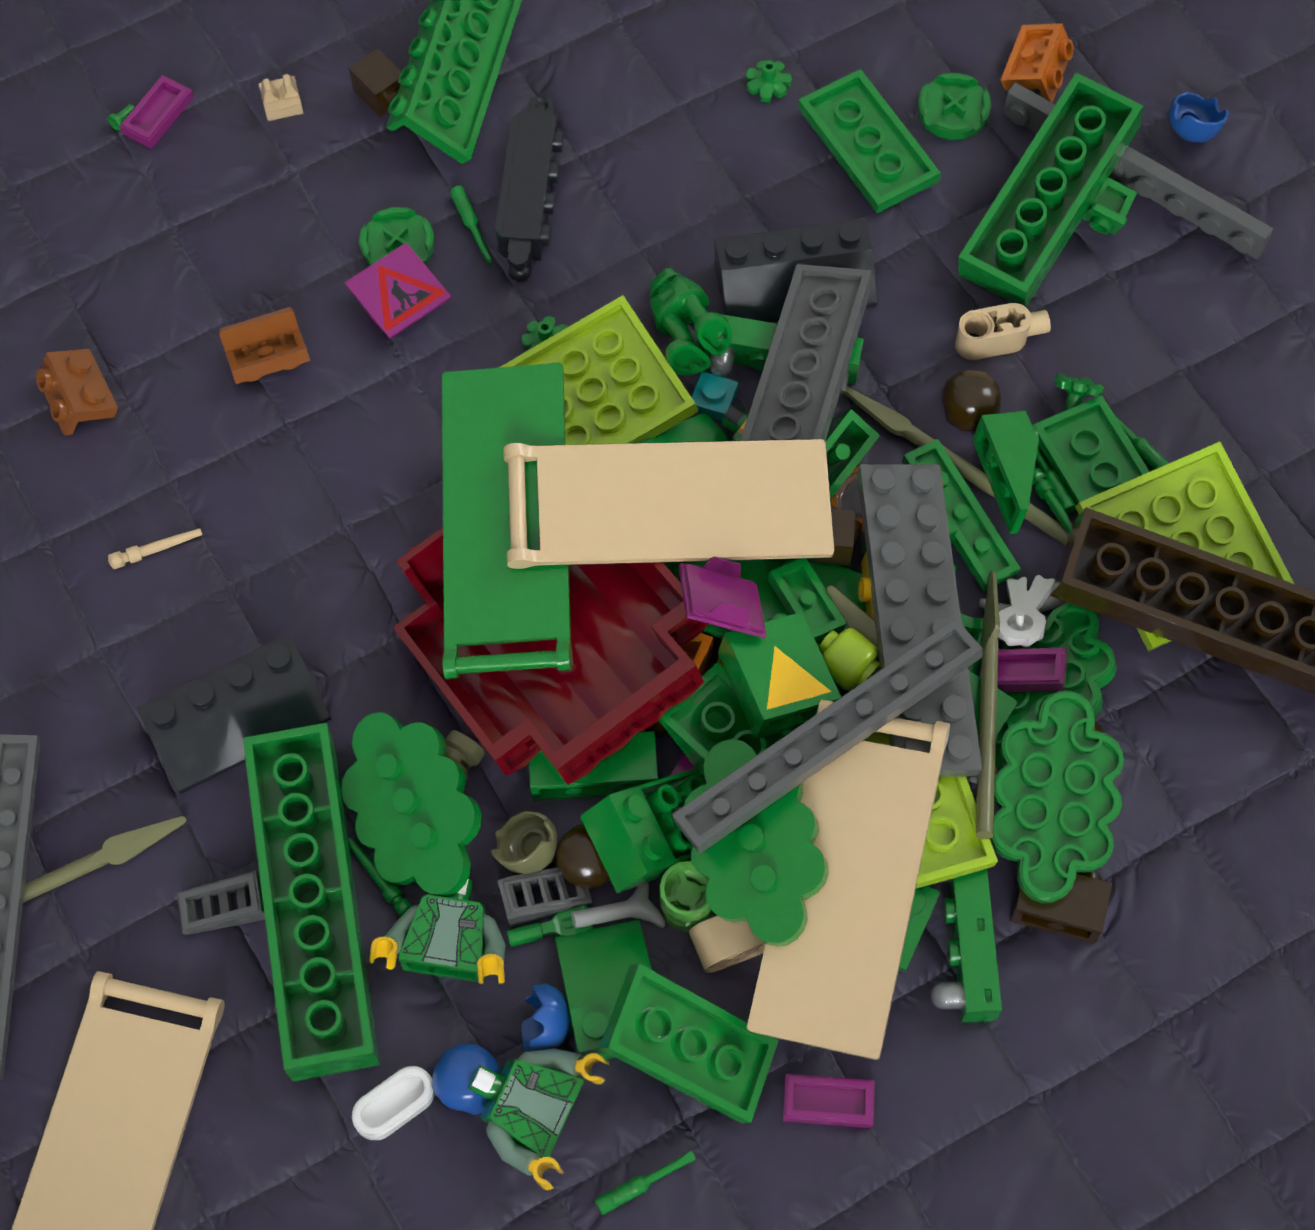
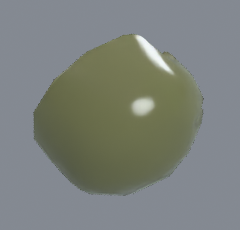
(526, 843)

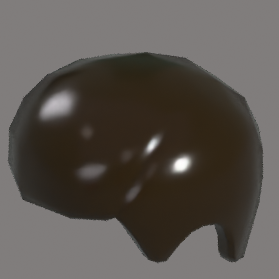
(968, 397)
(579, 859)

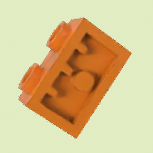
(1039, 59)

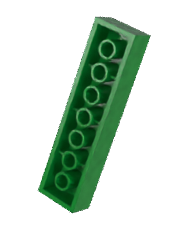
(310, 903)

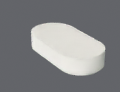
(393, 1103)

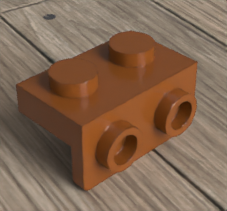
(264, 345)
(74, 388)

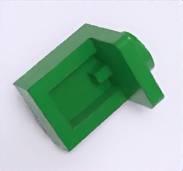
(1110, 208)

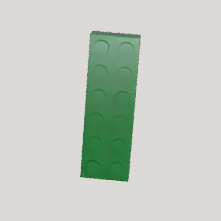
(1050, 190)

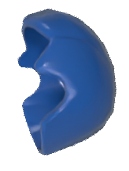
(1196, 117)
(549, 1023)
(453, 1075)

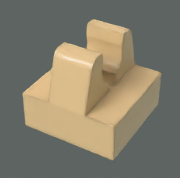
(280, 97)

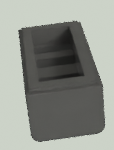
(533, 912)
(244, 914)

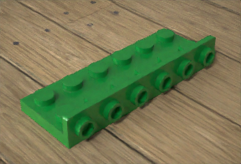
(453, 72)

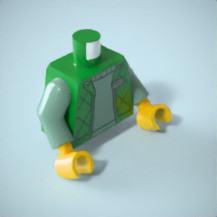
(445, 939)
(531, 1105)

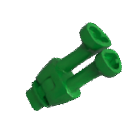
(674, 306)

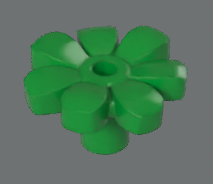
(768, 80)
(540, 332)
(1077, 389)

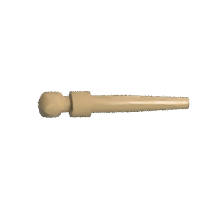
(136, 553)

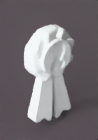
(1022, 621)

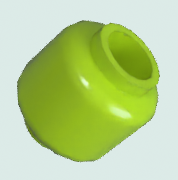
(849, 657)

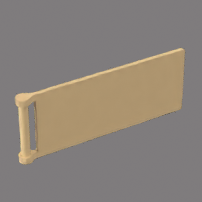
(672, 502)
(873, 826)
(118, 1113)

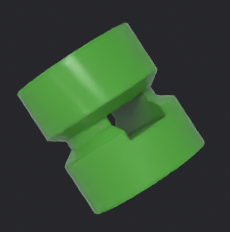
(684, 897)

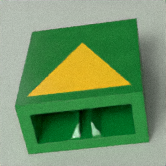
(778, 675)

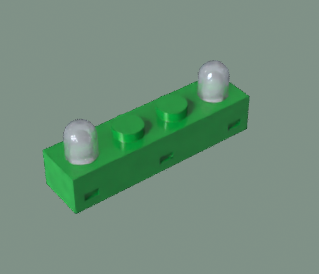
(752, 344)
(970, 951)

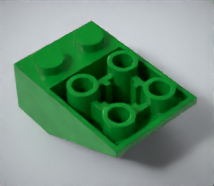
(637, 829)

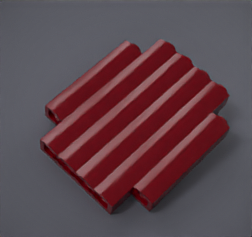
(622, 678)

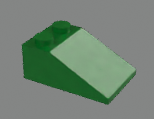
(712, 717)
(593, 975)

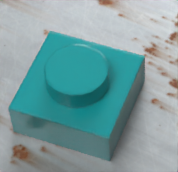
(714, 395)

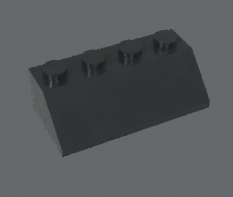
(759, 267)
(205, 720)

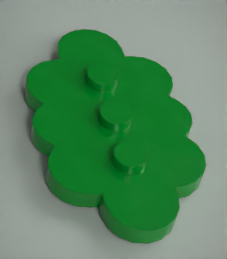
(1088, 668)
(1056, 796)
(411, 804)
(766, 863)

